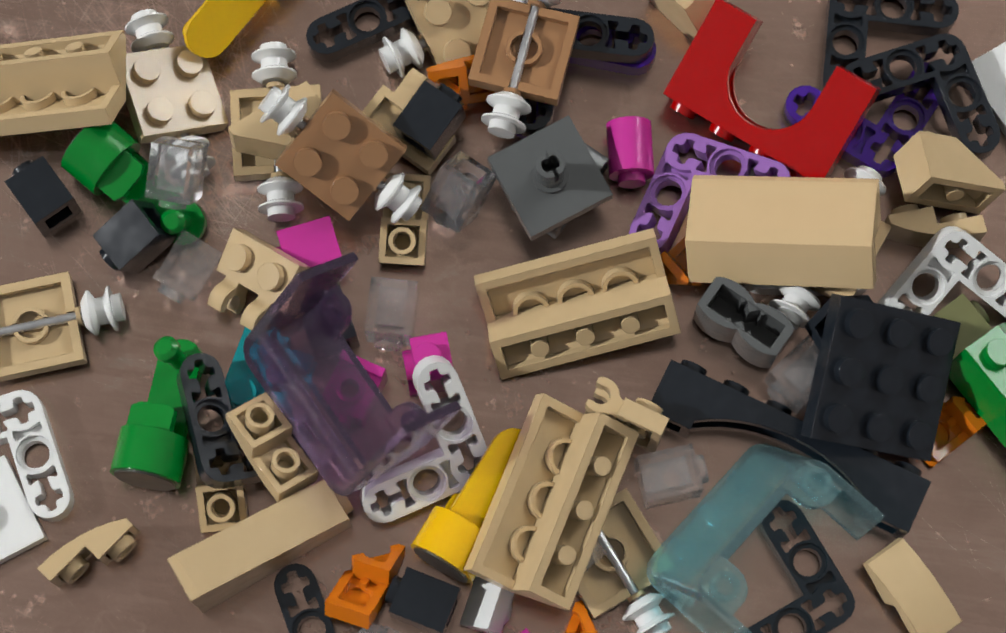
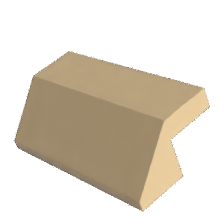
(62, 82)
(783, 230)
(577, 304)
(552, 502)

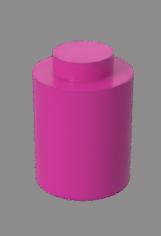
(630, 151)

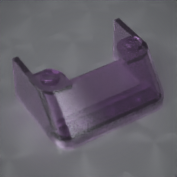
(325, 388)

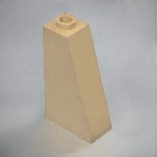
(260, 545)

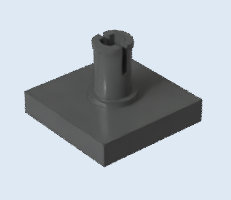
(550, 178)

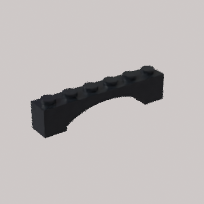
(701, 402)

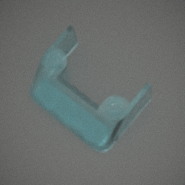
(693, 561)

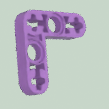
(672, 172)

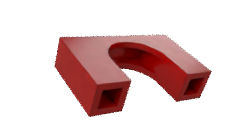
(707, 88)

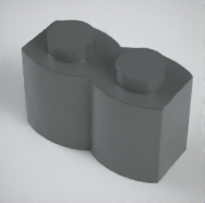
(753, 328)

